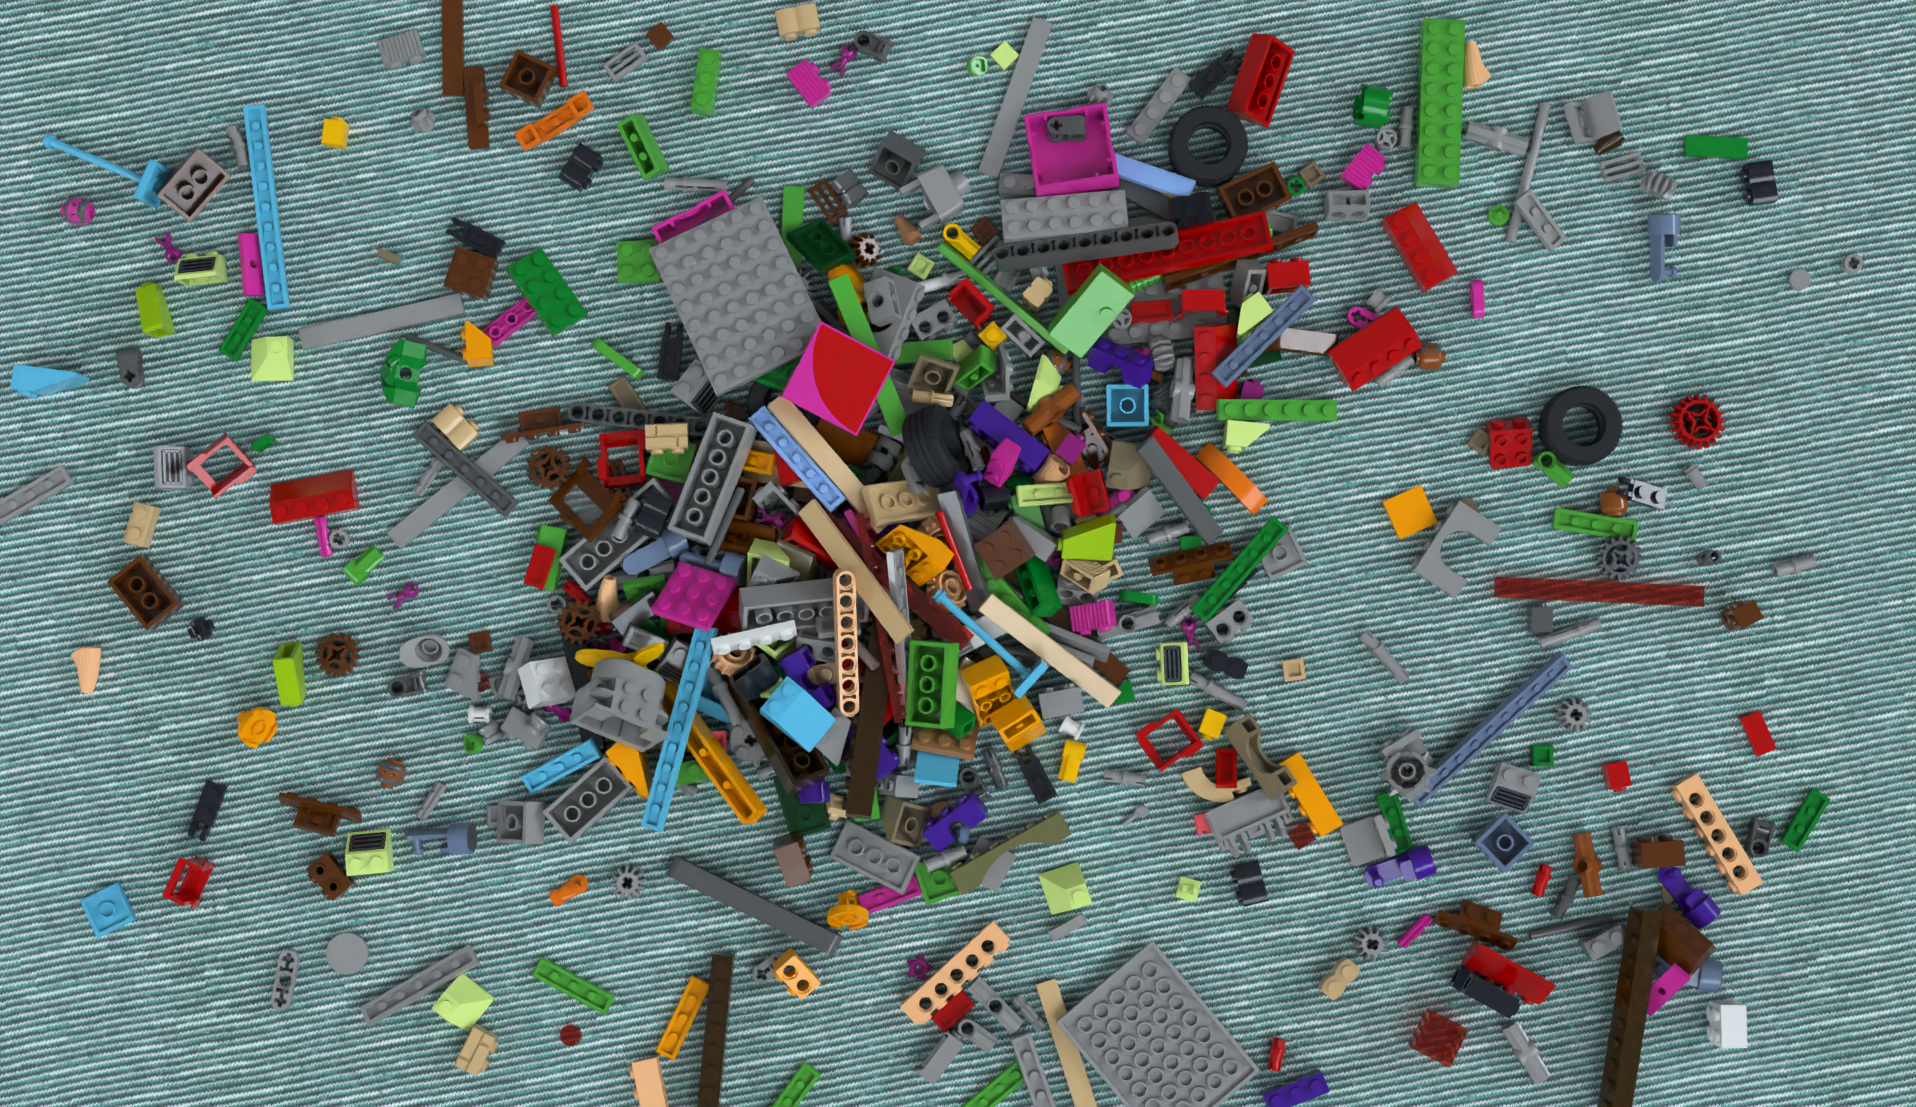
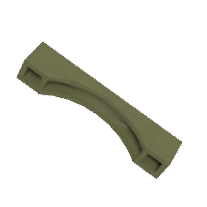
(1048, 831)

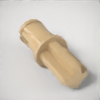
(932, 398)

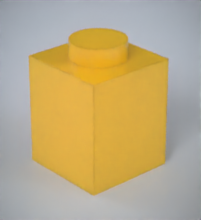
(335, 133)
(992, 336)
(1211, 724)

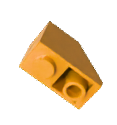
(478, 346)

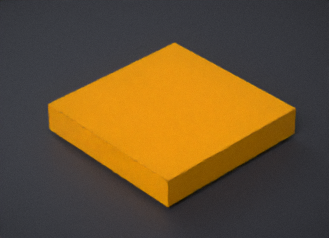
(1409, 512)

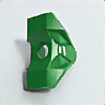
(401, 355)

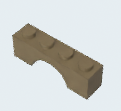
(1245, 738)

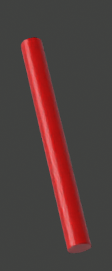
(559, 46)
(953, 547)

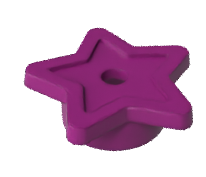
(920, 961)

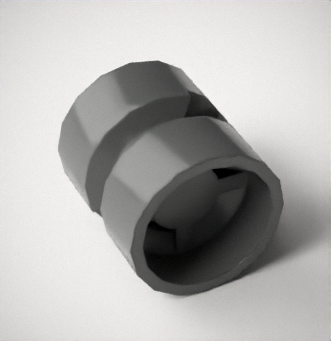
(849, 189)
(881, 460)

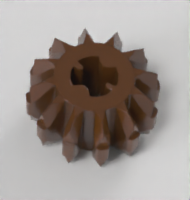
(867, 242)

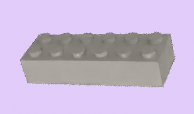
(1062, 215)
(712, 479)
(594, 560)
(792, 601)

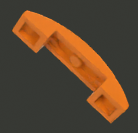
(555, 122)
(1232, 478)

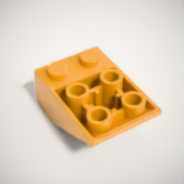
(857, 282)
(922, 553)
(987, 687)
(1018, 723)
(633, 767)

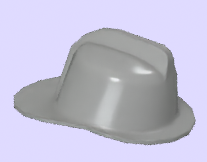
(424, 650)

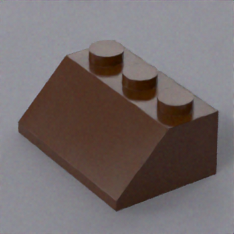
(1682, 942)

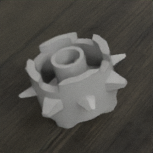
(740, 747)
(1408, 762)

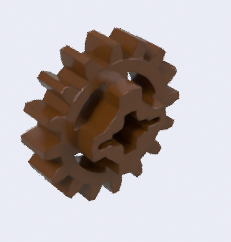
(546, 476)
(575, 614)
(332, 647)

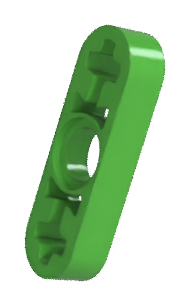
(618, 359)

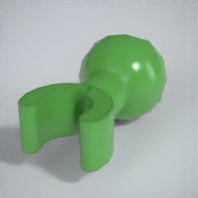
(1159, 422)

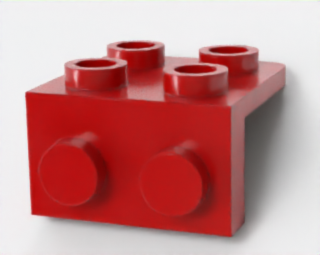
(1510, 442)
(1088, 493)

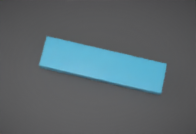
(561, 766)

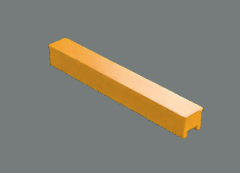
(718, 765)

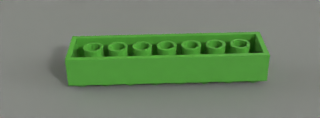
(1439, 103)

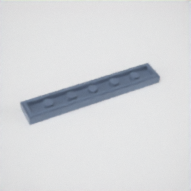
(1263, 336)

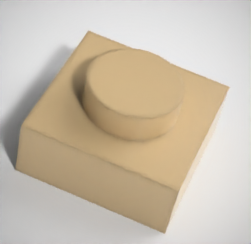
(1293, 670)

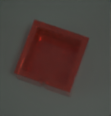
(1438, 1037)

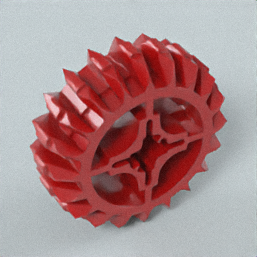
(1708, 408)

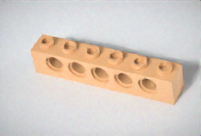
(1748, 877)
(920, 1014)

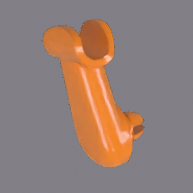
(570, 889)

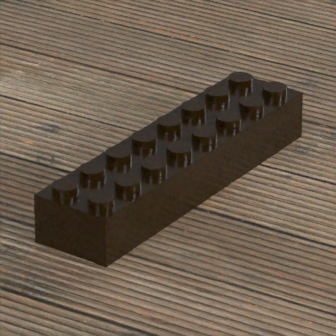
(790, 761)

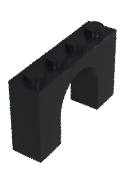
(635, 613)
(1485, 992)

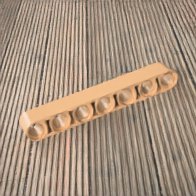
(851, 650)

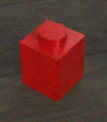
(1616, 775)

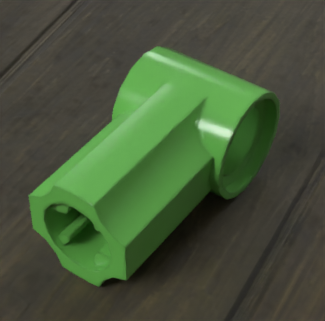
(1554, 470)
(359, 569)

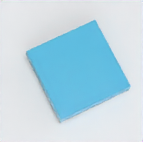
(108, 909)

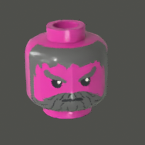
(78, 211)

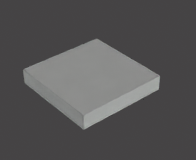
(1141, 512)
(1283, 557)
(998, 870)

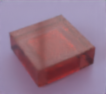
(1301, 835)

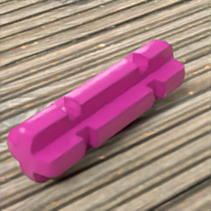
(323, 537)
(1415, 930)

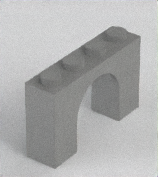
(909, 296)
(1039, 540)
(1430, 564)

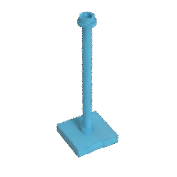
(149, 182)
(1028, 675)

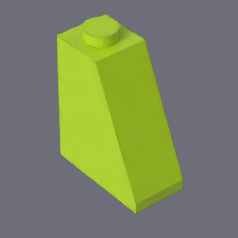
(154, 311)
(1089, 540)
(290, 673)

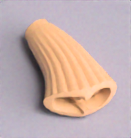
(1474, 71)
(1053, 471)
(607, 598)
(88, 663)

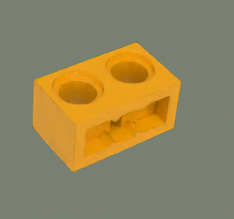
(799, 971)

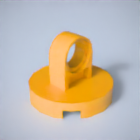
(256, 726)
(848, 912)

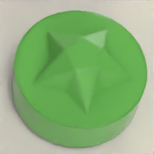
(977, 65)
(1498, 215)
(473, 743)

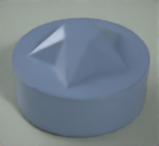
(963, 833)

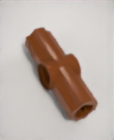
(1050, 409)
(1587, 865)

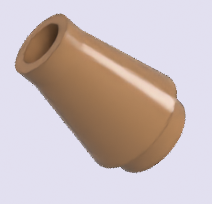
(909, 233)

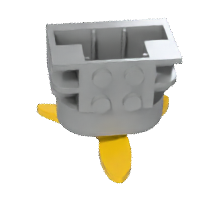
(622, 697)

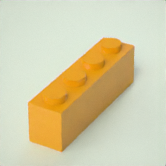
(1311, 797)

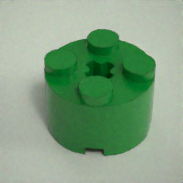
(1371, 106)

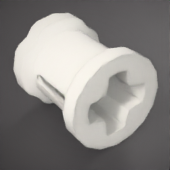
(480, 714)
(1071, 727)

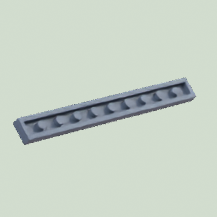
(1496, 723)

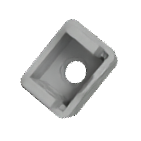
(940, 192)

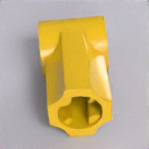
(962, 242)
(1072, 756)

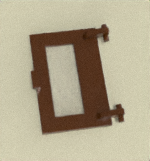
(586, 502)

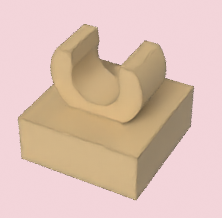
(834, 807)

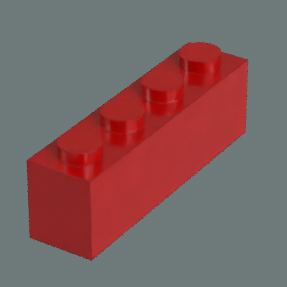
(1195, 474)

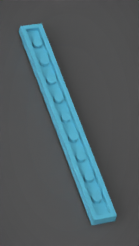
(266, 207)
(678, 729)

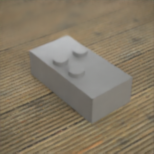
(588, 800)

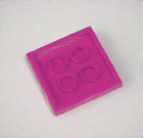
(694, 596)

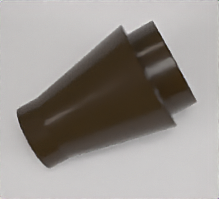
(1608, 143)

